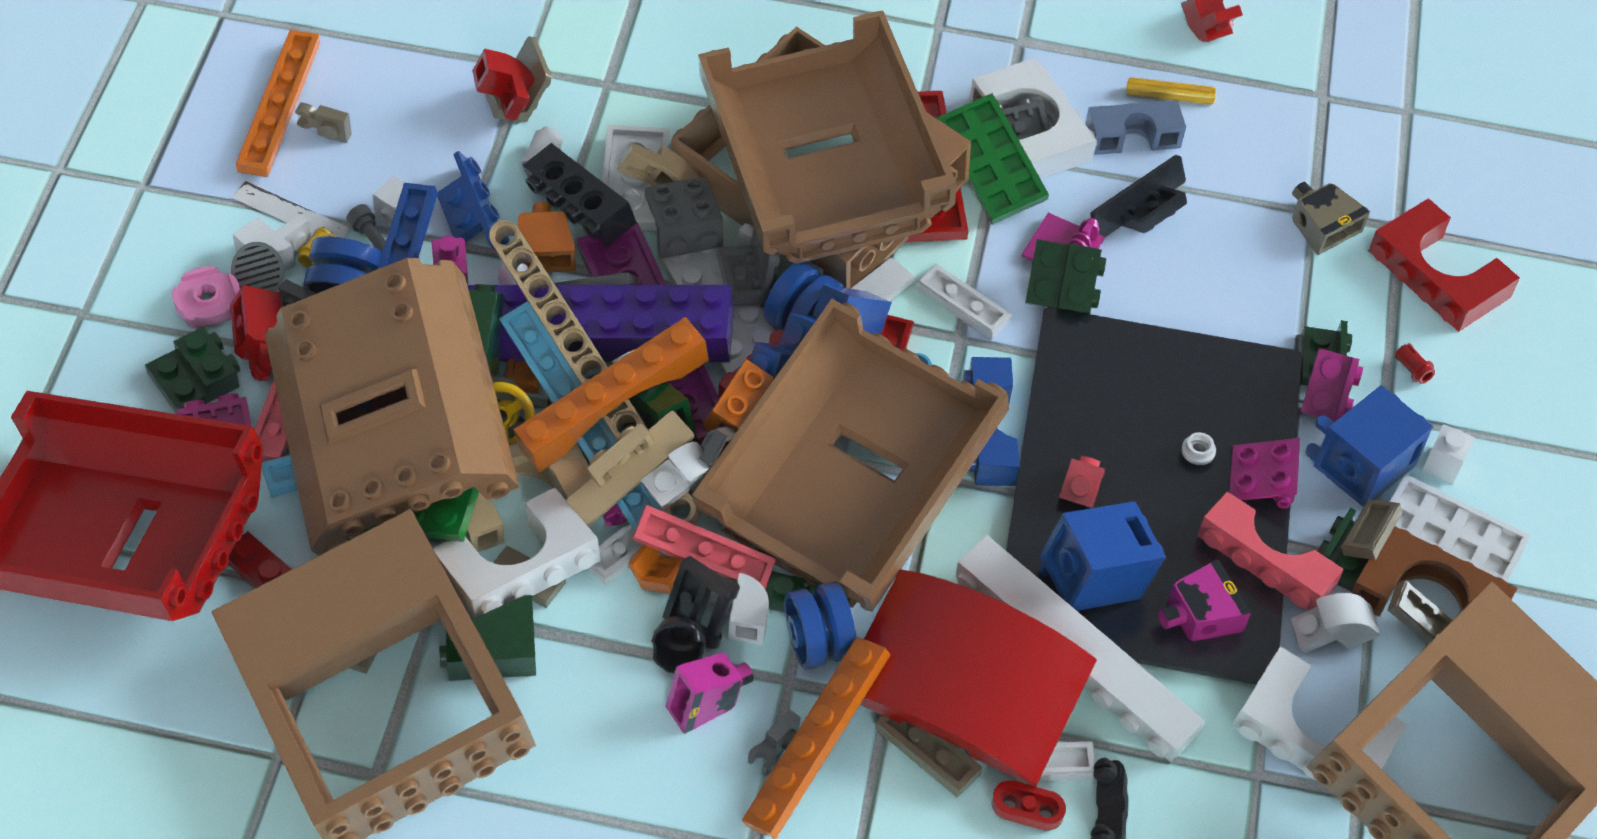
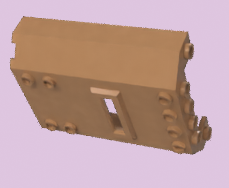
(841, 195)
(365, 340)
(816, 506)

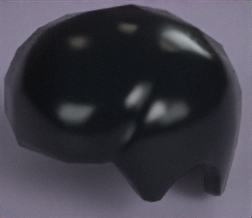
(677, 642)

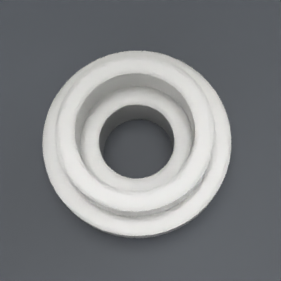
(1201, 442)

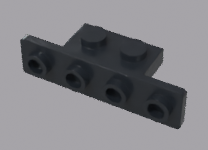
(1145, 200)

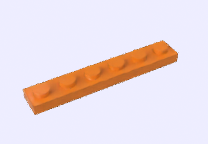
(278, 103)
(815, 738)

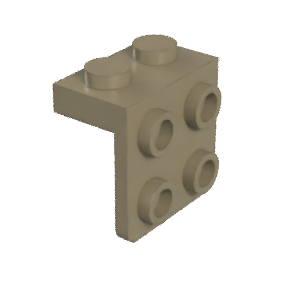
(533, 58)

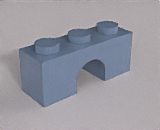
(1156, 121)

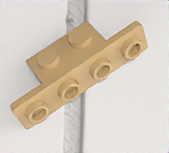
(627, 462)

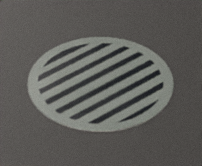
(258, 266)

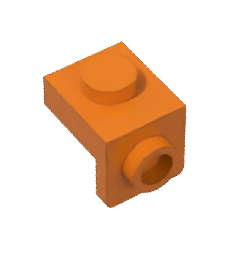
(654, 570)

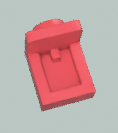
(1082, 481)

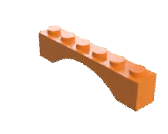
(559, 426)

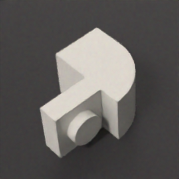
(284, 240)
(676, 475)
(747, 611)
(1336, 617)

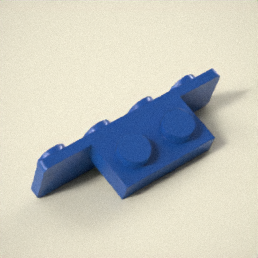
(467, 202)

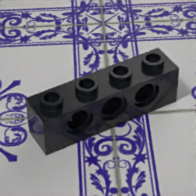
(579, 195)

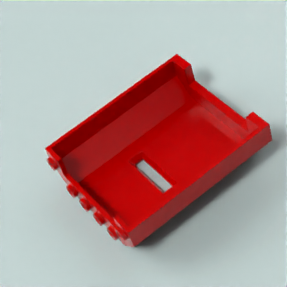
(88, 479)

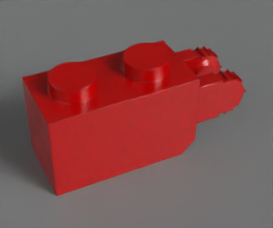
(251, 315)

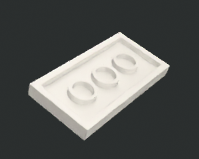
(633, 190)

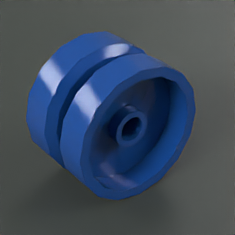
(338, 262)
(795, 293)
(819, 624)

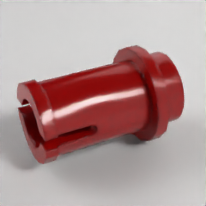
(1420, 369)

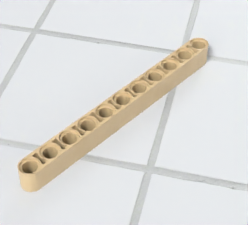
(567, 332)

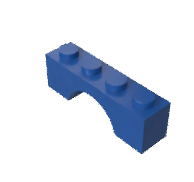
(999, 459)

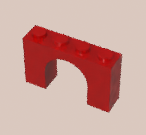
(1455, 298)

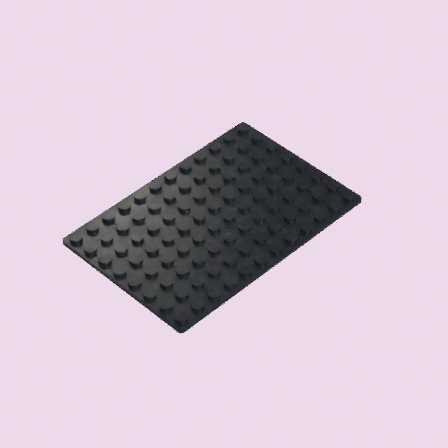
(1130, 402)

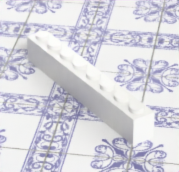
(1116, 679)

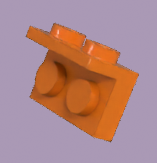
(739, 397)

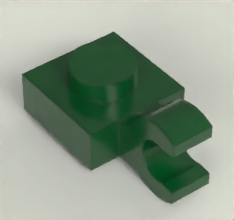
(780, 584)

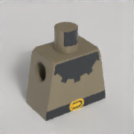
(1327, 215)

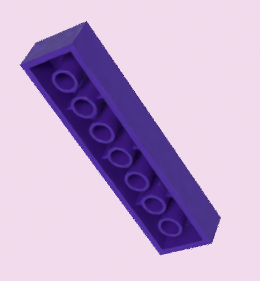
(630, 315)

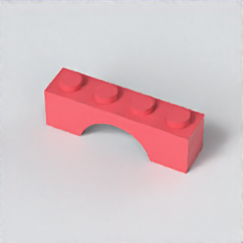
(1299, 577)

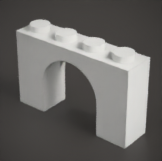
(1062, 146)
(566, 551)
(1270, 720)

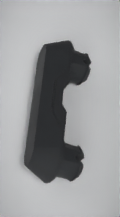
(1110, 799)

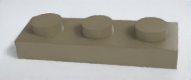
(935, 755)

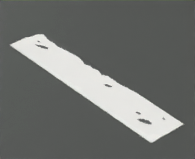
(284, 209)

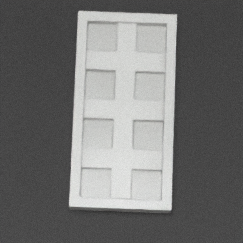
(1459, 528)

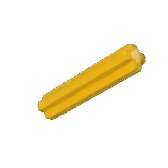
(1171, 90)

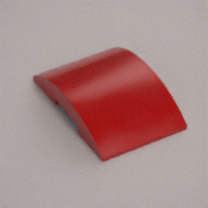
(975, 673)

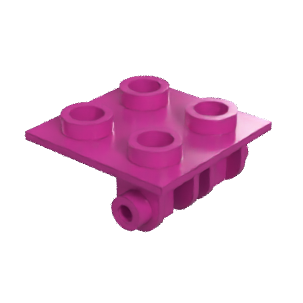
(1065, 232)
(1266, 471)

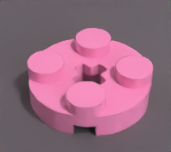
(189, 296)

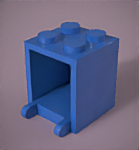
(1370, 445)
(1101, 556)

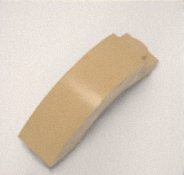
(655, 167)

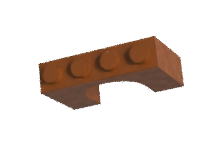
(1413, 558)

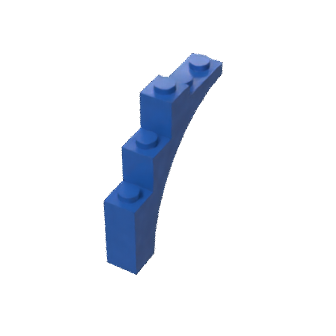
(871, 307)

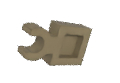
(328, 121)

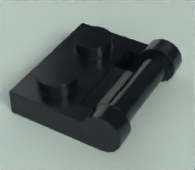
(691, 595)

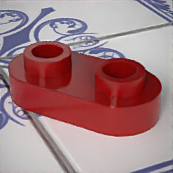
(1029, 804)

